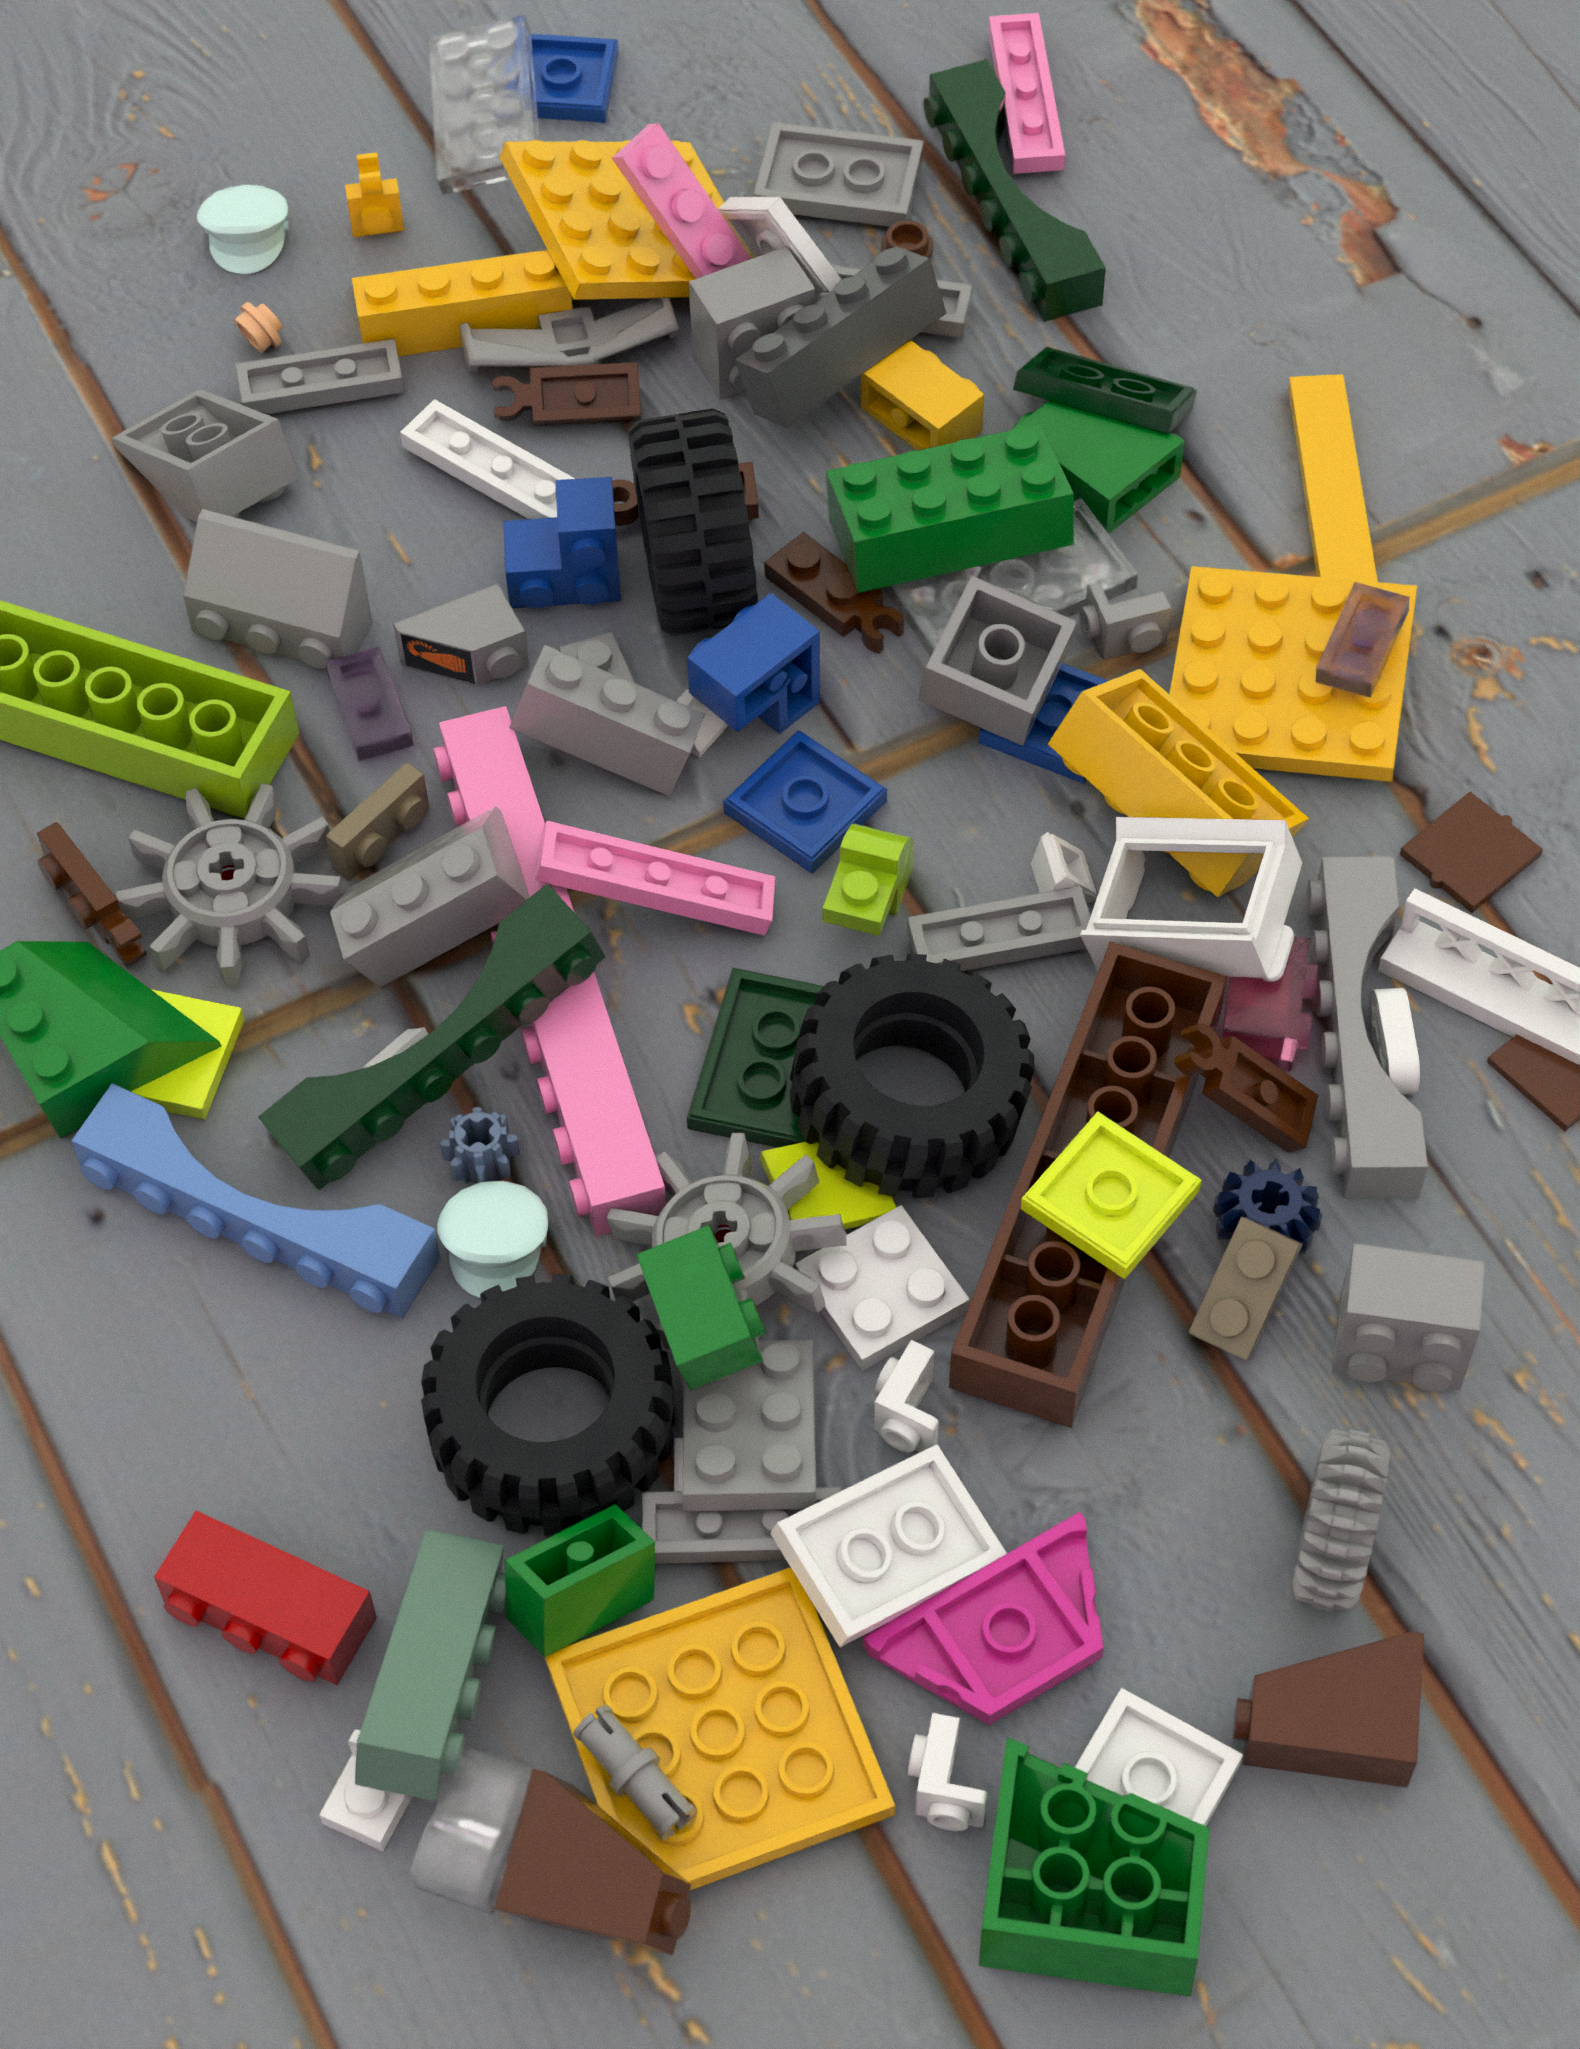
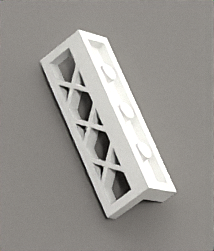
(1487, 988)

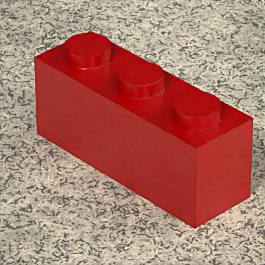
(265, 1599)

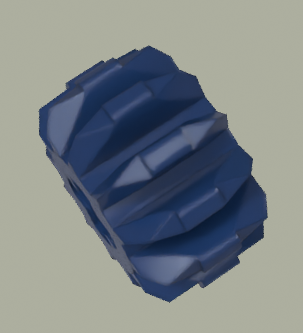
(1258, 1191)

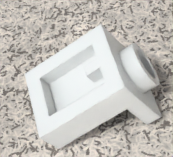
(362, 1811)

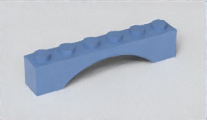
(361, 1250)

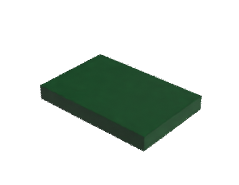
(1105, 389)
(751, 1060)

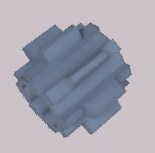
(480, 1147)

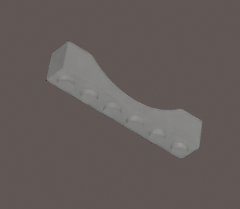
(1379, 1129)

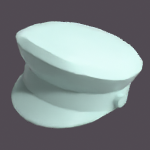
(244, 227)
(493, 1234)

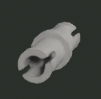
(634, 1772)

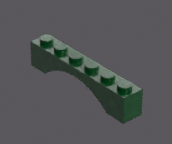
(1053, 259)
(339, 1117)

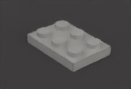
(840, 173)
(753, 1435)

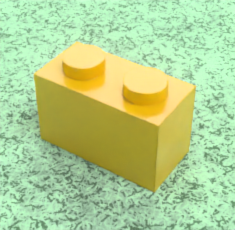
(922, 398)

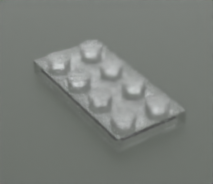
(481, 100)
(1048, 578)

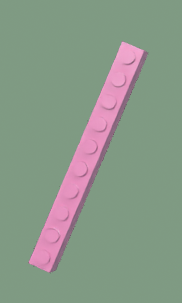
(574, 1036)

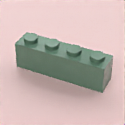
(431, 1667)

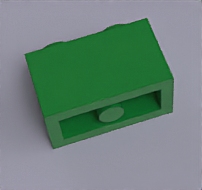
(701, 1308)
(579, 1580)

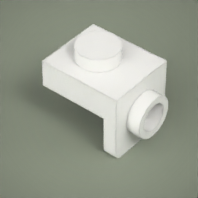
(900, 1392)
(932, 1761)

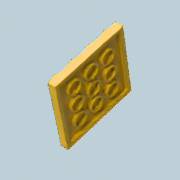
(595, 220)
(1251, 674)
(744, 1724)

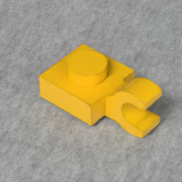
(373, 202)

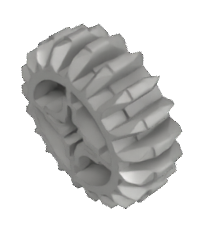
(1340, 1520)

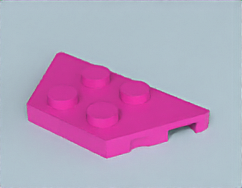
(1003, 1628)

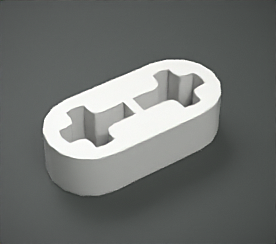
(1395, 1037)

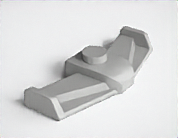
(569, 337)

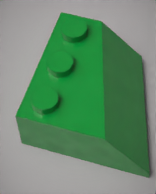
(84, 1025)
(1091, 1881)

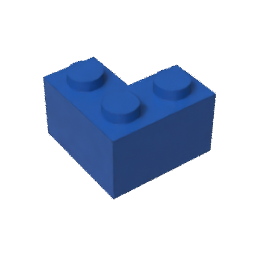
(567, 555)
(759, 667)

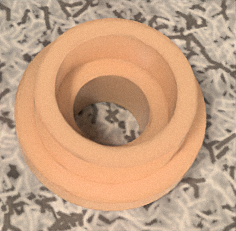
(259, 326)

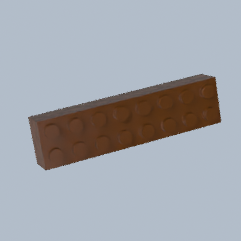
(1039, 1297)

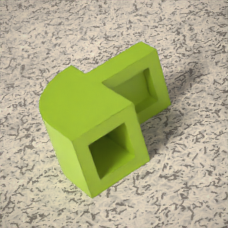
(868, 879)

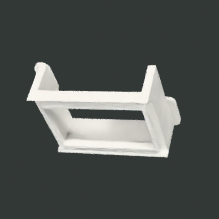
(1243, 949)

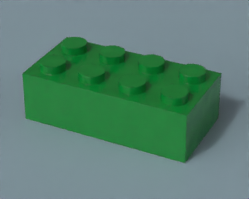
(950, 507)

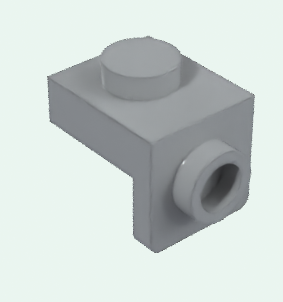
(1126, 625)

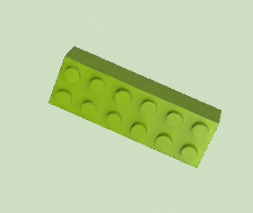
(139, 711)

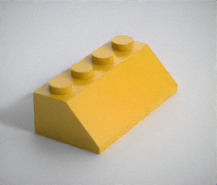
(430, 303)
(1166, 764)

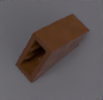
(1339, 1714)
(589, 1873)

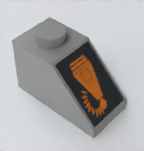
(465, 639)

